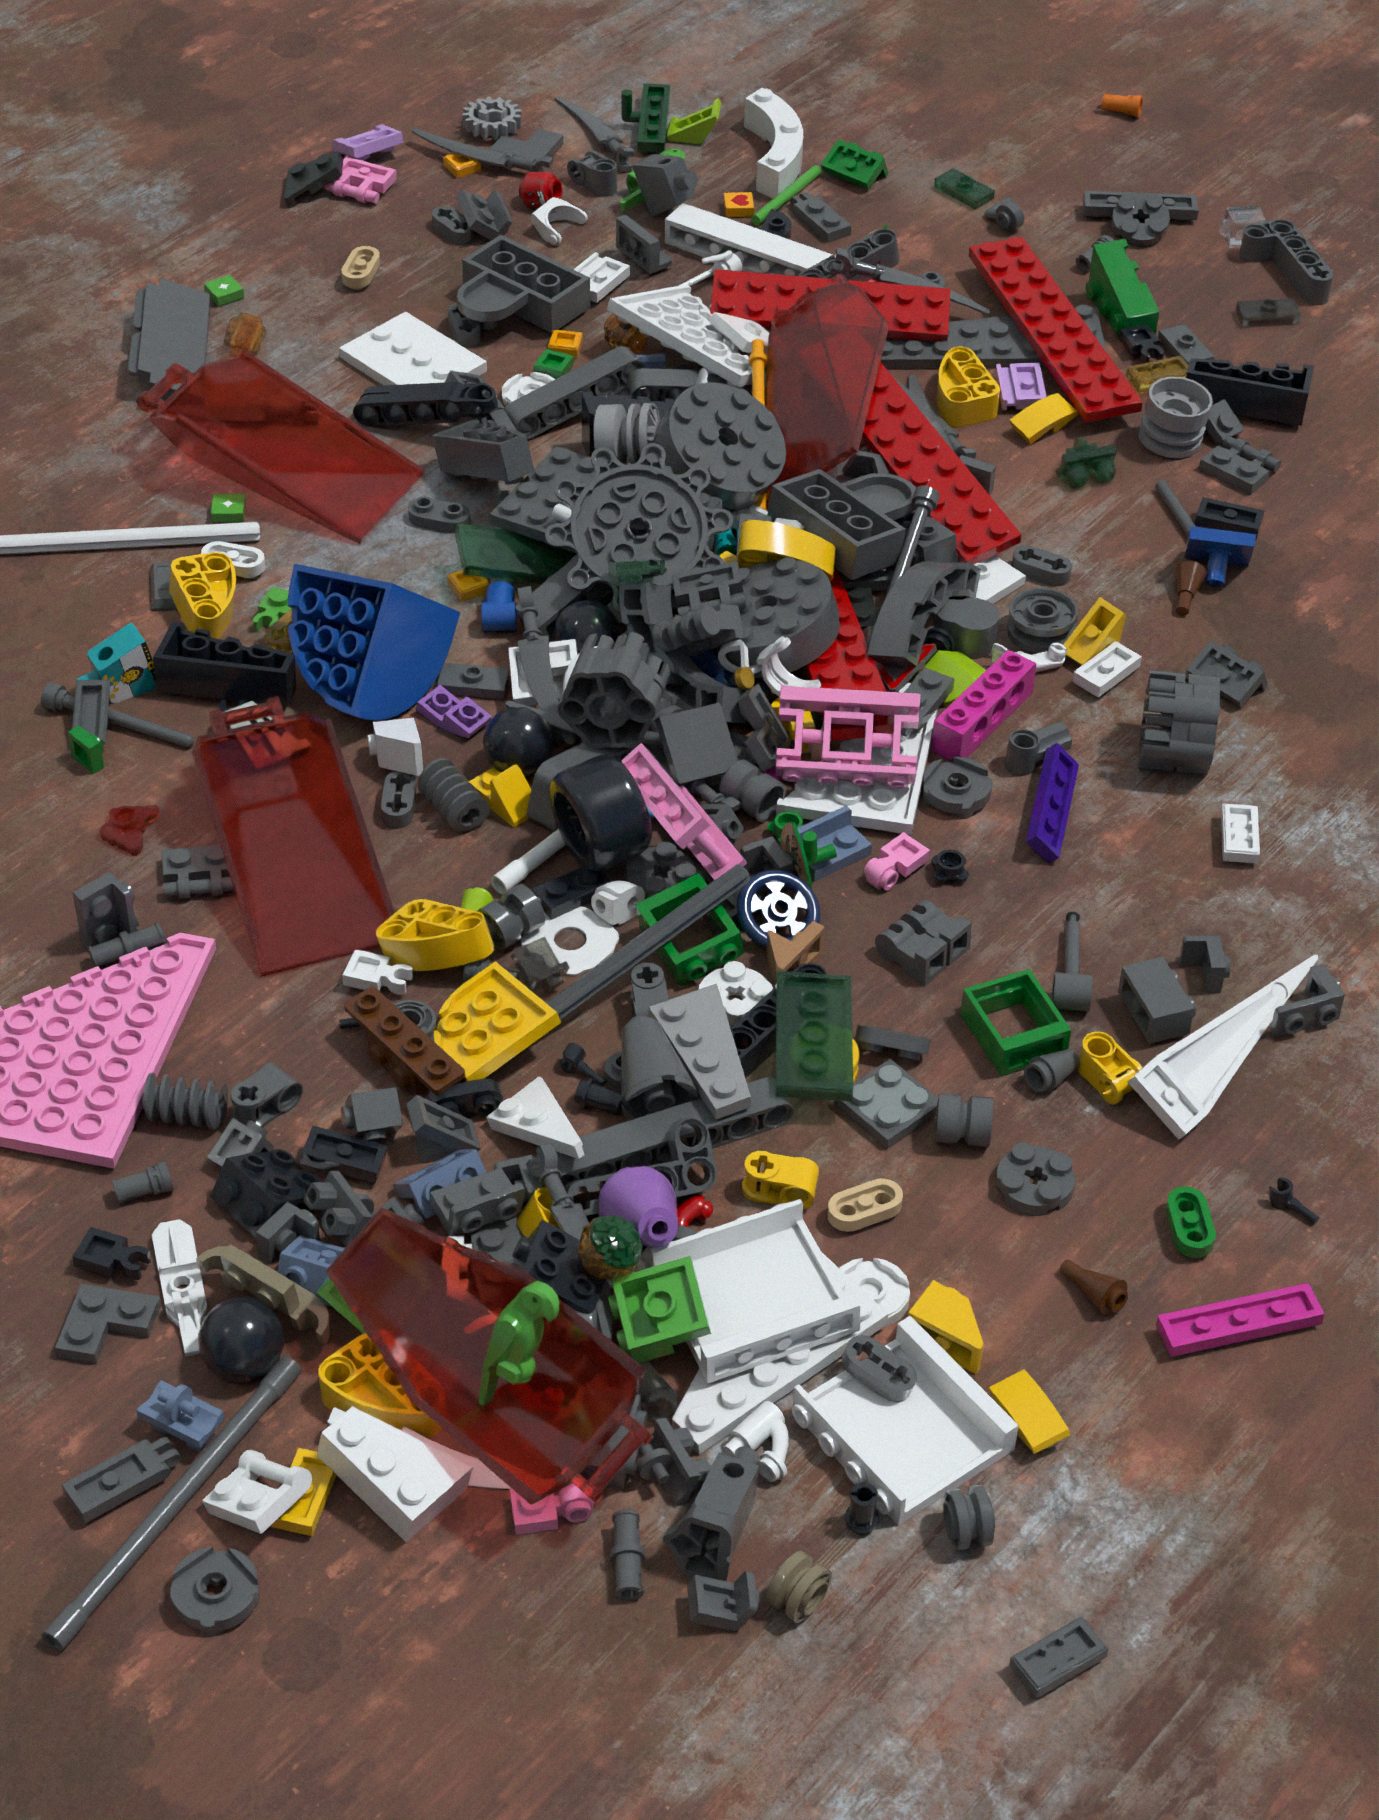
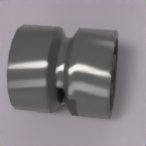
(753, 789)
(964, 1120)

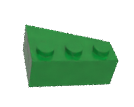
(1117, 289)

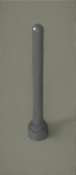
(924, 502)
(57, 698)

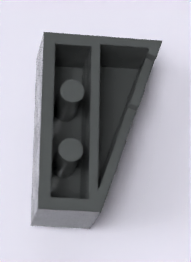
(556, 595)

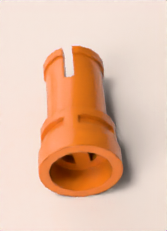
(1129, 104)

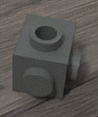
(372, 1114)

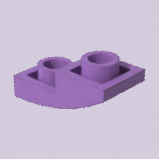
(451, 714)

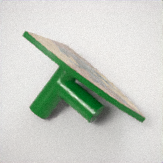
(805, 853)

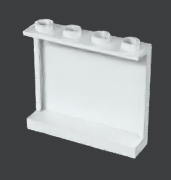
(762, 1291)
(912, 1445)

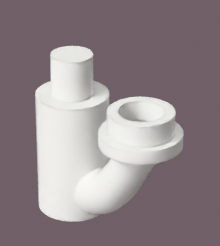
(754, 1430)

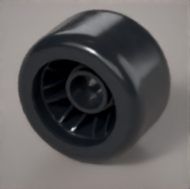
(600, 812)

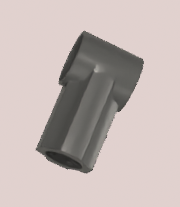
(1030, 747)

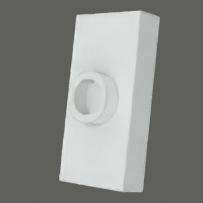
(1240, 833)

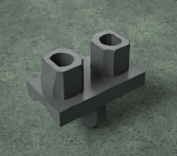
(341, 1208)
(669, 1461)

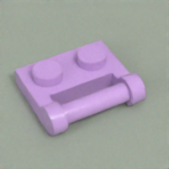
(361, 146)

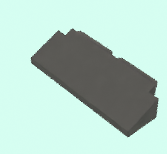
(172, 331)

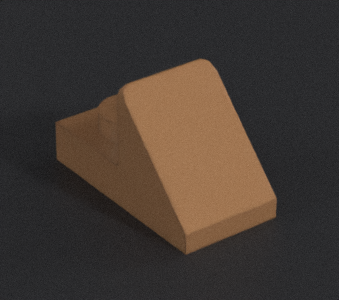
(802, 949)

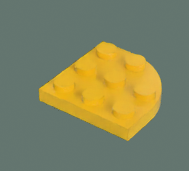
(491, 1021)

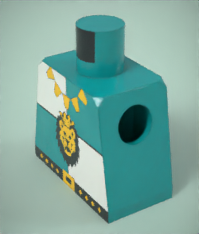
(124, 661)

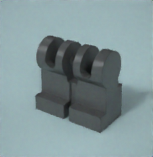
(700, 629)
(925, 941)

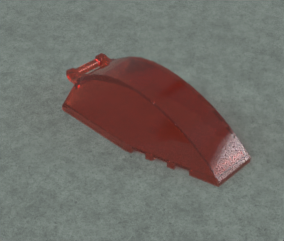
(432, 1320)

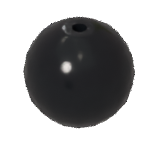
(584, 619)
(519, 739)
(241, 1339)

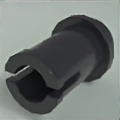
(598, 1097)
(862, 1512)

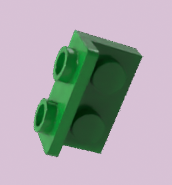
(854, 164)

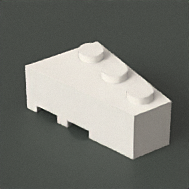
(392, 1470)

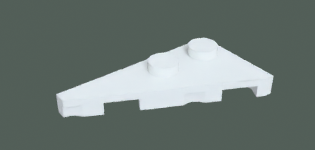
(536, 1118)

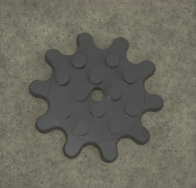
(636, 495)

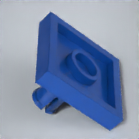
(1219, 549)

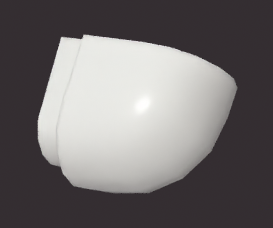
(617, 901)

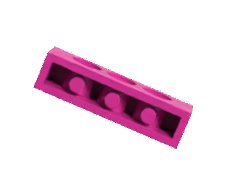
(983, 706)

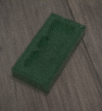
(964, 188)

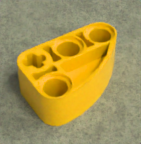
(966, 389)
(772, 541)
(204, 591)
(434, 936)
(363, 1380)

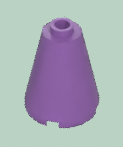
(644, 1199)

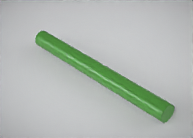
(786, 194)

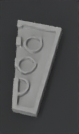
(706, 1047)

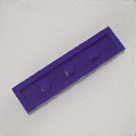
(1052, 803)

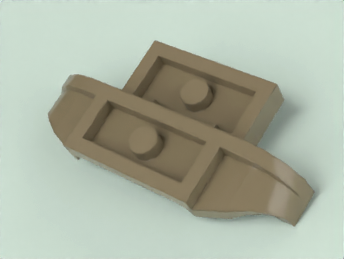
(269, 1287)

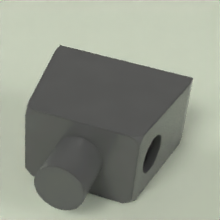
(664, 182)

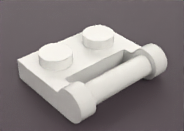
(252, 1503)

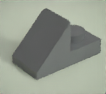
(439, 1130)

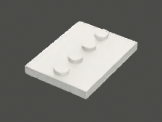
(409, 353)

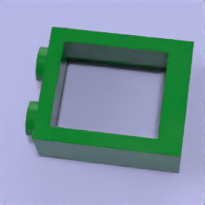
(696, 961)
(1017, 1050)

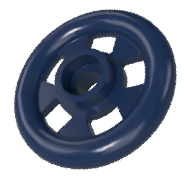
(774, 881)

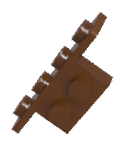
(402, 1046)

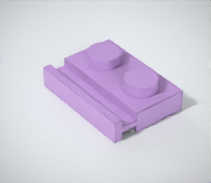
(1020, 384)

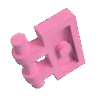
(367, 176)

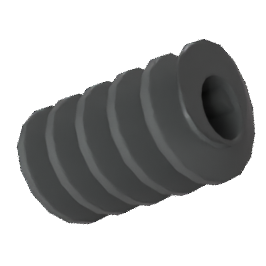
(452, 796)
(184, 1103)

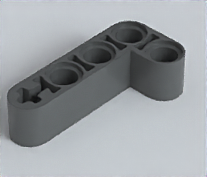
(1292, 254)
(539, 804)
(675, 1170)

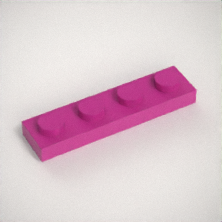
(1239, 1319)

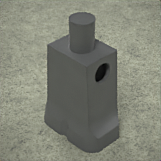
(715, 1521)

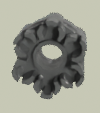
(613, 691)
(1186, 722)

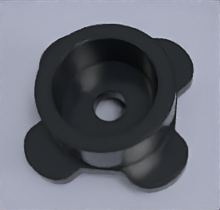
(949, 866)

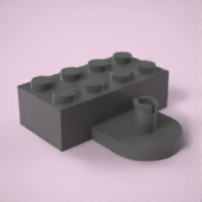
(518, 281)
(849, 515)

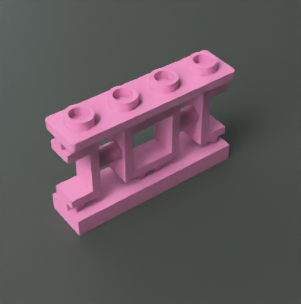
(848, 708)

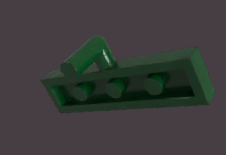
(651, 118)

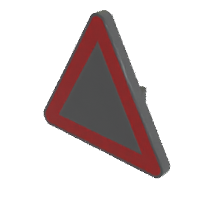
(897, 675)

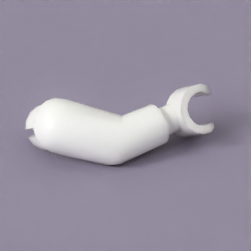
(1044, 661)

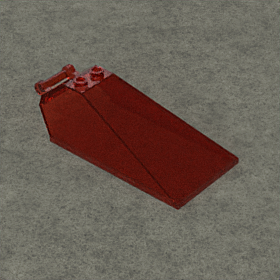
(823, 375)
(281, 443)
(291, 836)

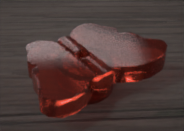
(126, 826)

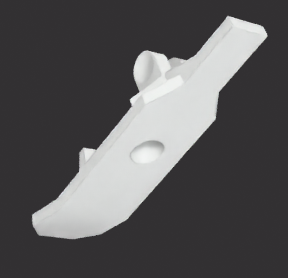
(176, 1267)

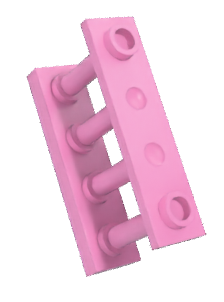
(681, 814)

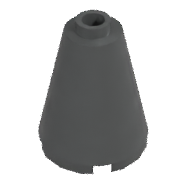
(651, 1070)

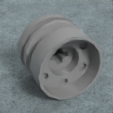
(1175, 417)
(625, 432)

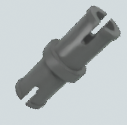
(126, 943)
(627, 1555)

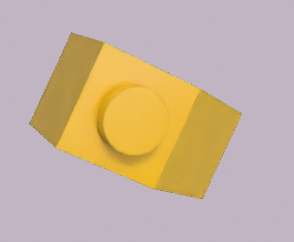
(951, 1323)

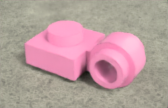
(899, 855)
(543, 1514)

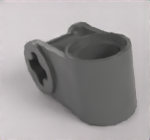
(594, 173)
(648, 988)
(265, 1095)

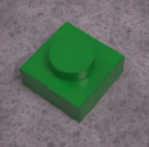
(554, 363)
(86, 749)

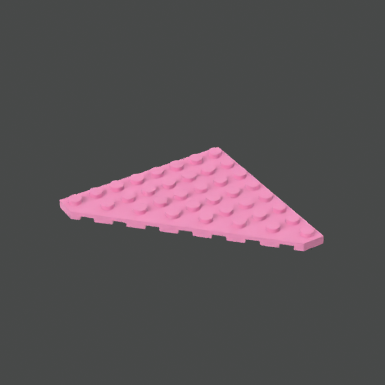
(83, 1051)

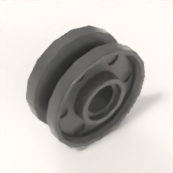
(1041, 618)

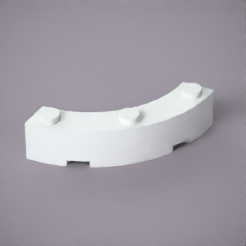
(779, 124)

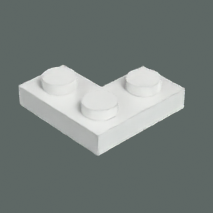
(561, 656)

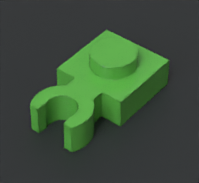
(271, 608)

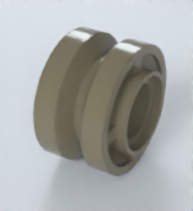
(799, 1586)

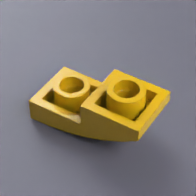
(1040, 417)
(1031, 1409)

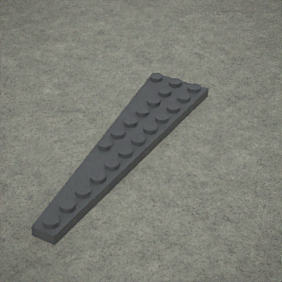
(991, 339)

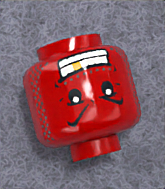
(539, 188)

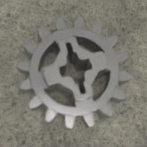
(492, 117)

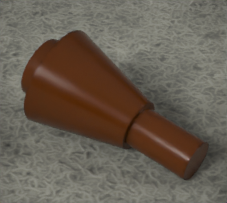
(1188, 581)
(1104, 1291)

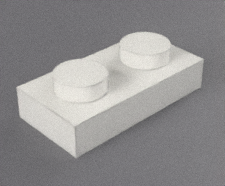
(1106, 669)

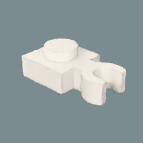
(375, 970)

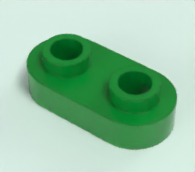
(1191, 1230)

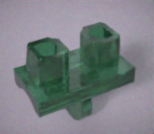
(1086, 459)

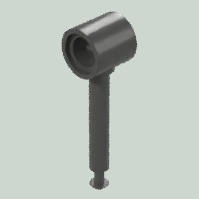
(1072, 989)

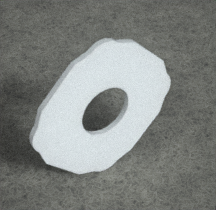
(599, 934)

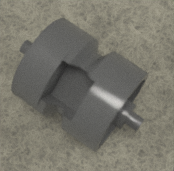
(513, 915)

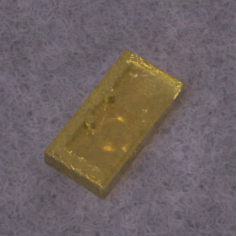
(1145, 374)

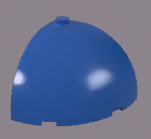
(366, 641)

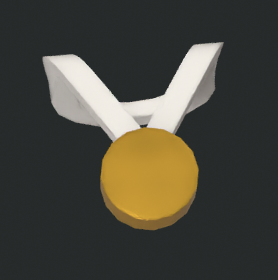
(745, 674)

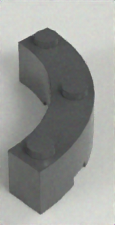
(912, 599)
(688, 686)

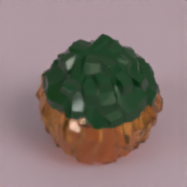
(610, 1247)

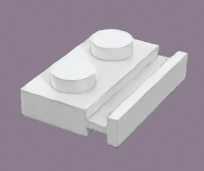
(604, 274)

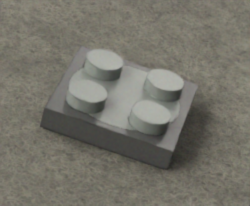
(889, 1103)

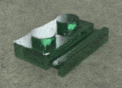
(633, 570)

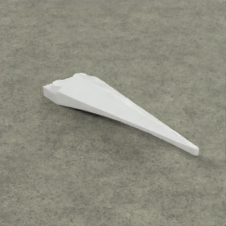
(1194, 1072)

